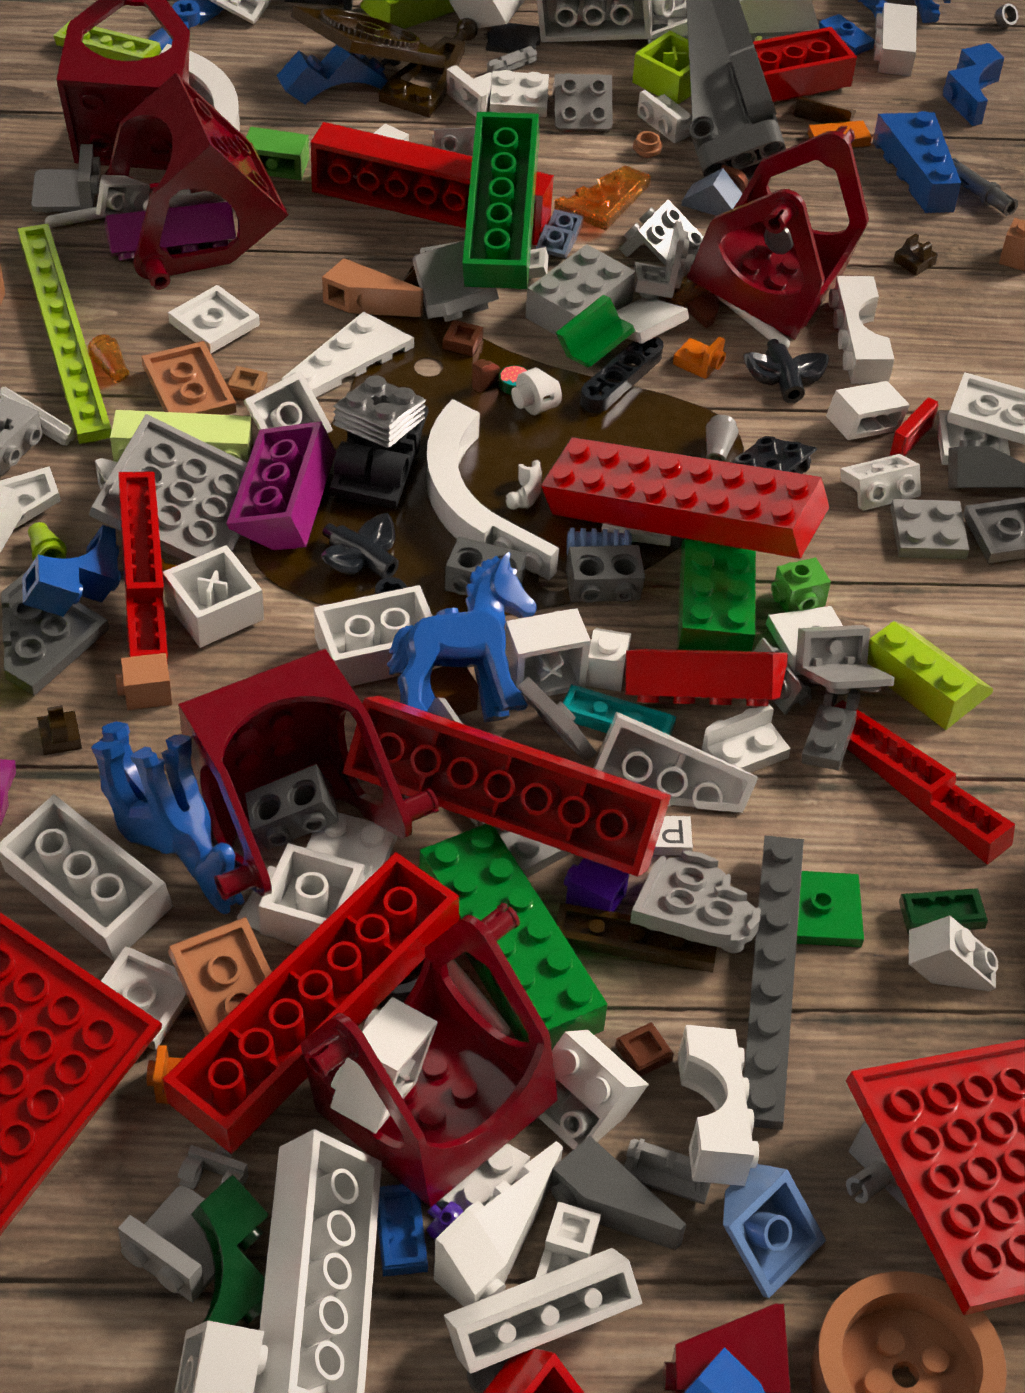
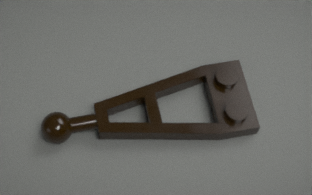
(421, 99)

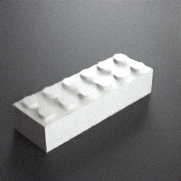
(319, 1268)

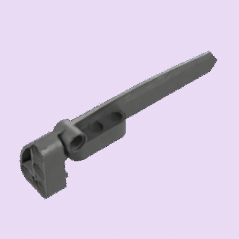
(728, 90)

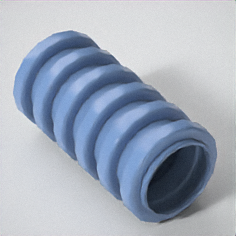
(595, 538)

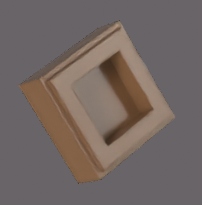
(246, 382)

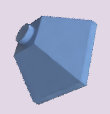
(770, 1226)

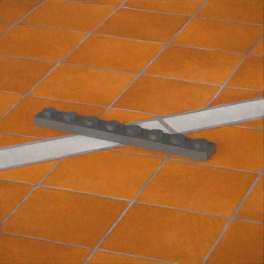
(773, 980)

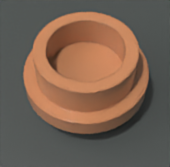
(647, 144)

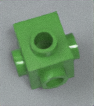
(801, 585)

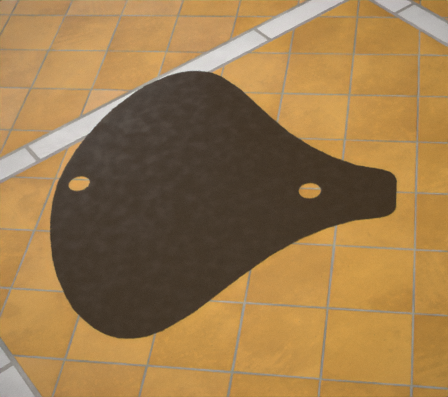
(487, 468)

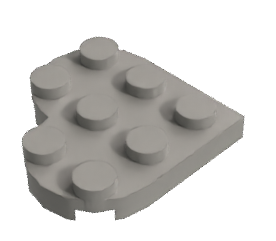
(696, 902)

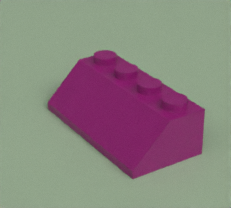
(183, 229)
(283, 485)

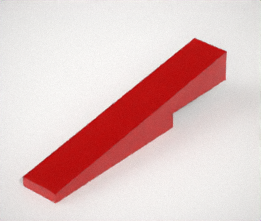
(142, 564)
(930, 788)

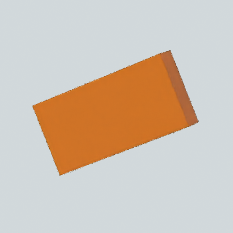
(862, 134)

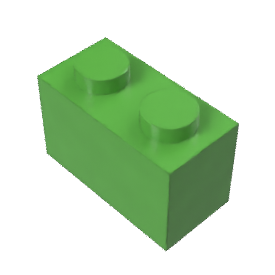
(281, 152)

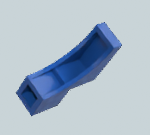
(975, 70)
(308, 76)
(59, 582)

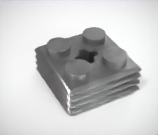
(379, 411)

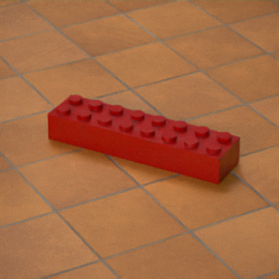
(404, 176)
(687, 497)
(514, 786)
(343, 968)

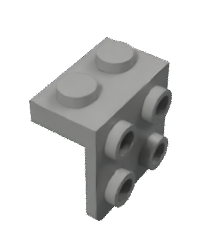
(583, 102)
(68, 188)
(657, 232)
(658, 280)
(442, 282)
(838, 659)
(171, 1245)

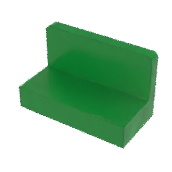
(594, 332)

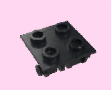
(777, 455)

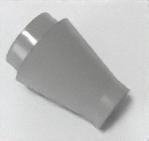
(720, 437)

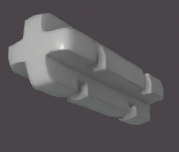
(513, 60)

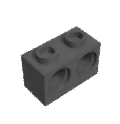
(469, 554)
(604, 573)
(291, 807)

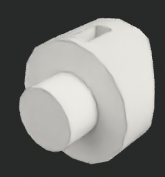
(532, 388)

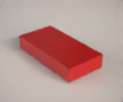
(914, 427)

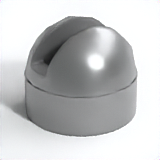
(1012, 14)

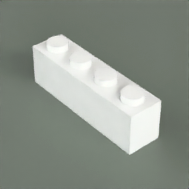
(542, 1309)

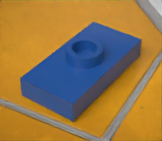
(853, 36)
(401, 1232)

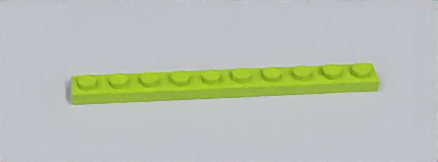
(64, 334)

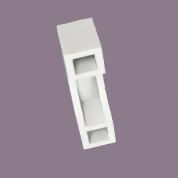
(865, 354)
(721, 1141)

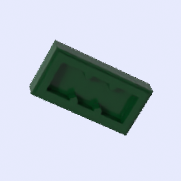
(926, 907)

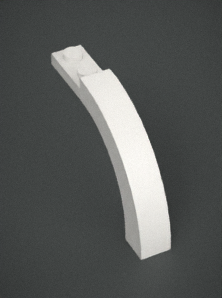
(213, 86)
(458, 509)

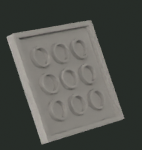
(192, 488)

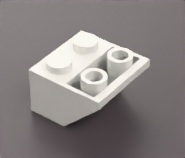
(591, 1087)

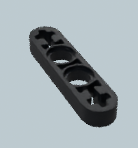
(615, 369)

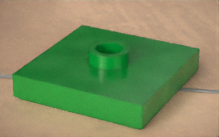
(830, 910)

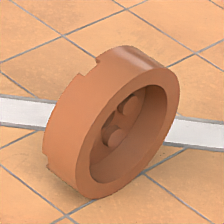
(910, 1323)

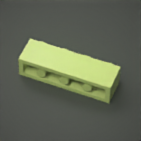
(224, 432)

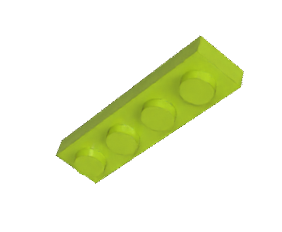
(114, 44)

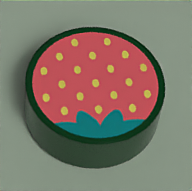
(508, 377)

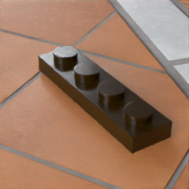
(615, 935)

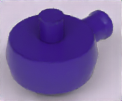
(442, 1218)

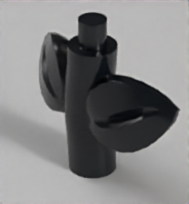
(789, 372)
(367, 547)

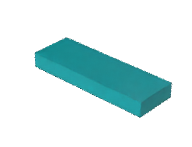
(598, 710)

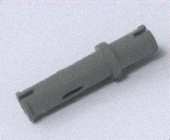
(989, 192)

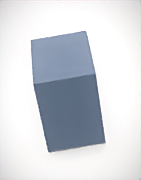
(713, 194)

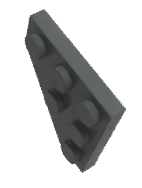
(43, 643)

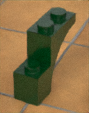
(230, 1220)

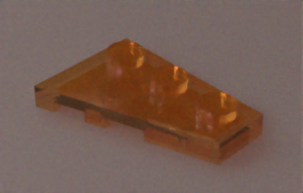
(608, 199)

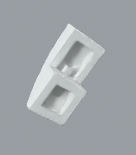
(569, 1237)

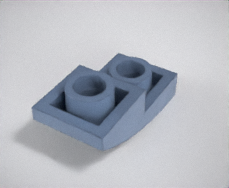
(560, 233)

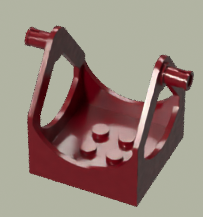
(103, 90)
(204, 157)
(792, 285)
(274, 729)
(473, 1083)

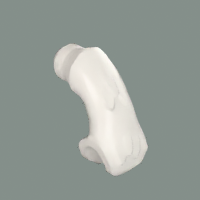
(531, 480)

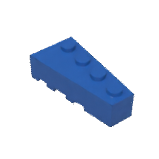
(921, 158)

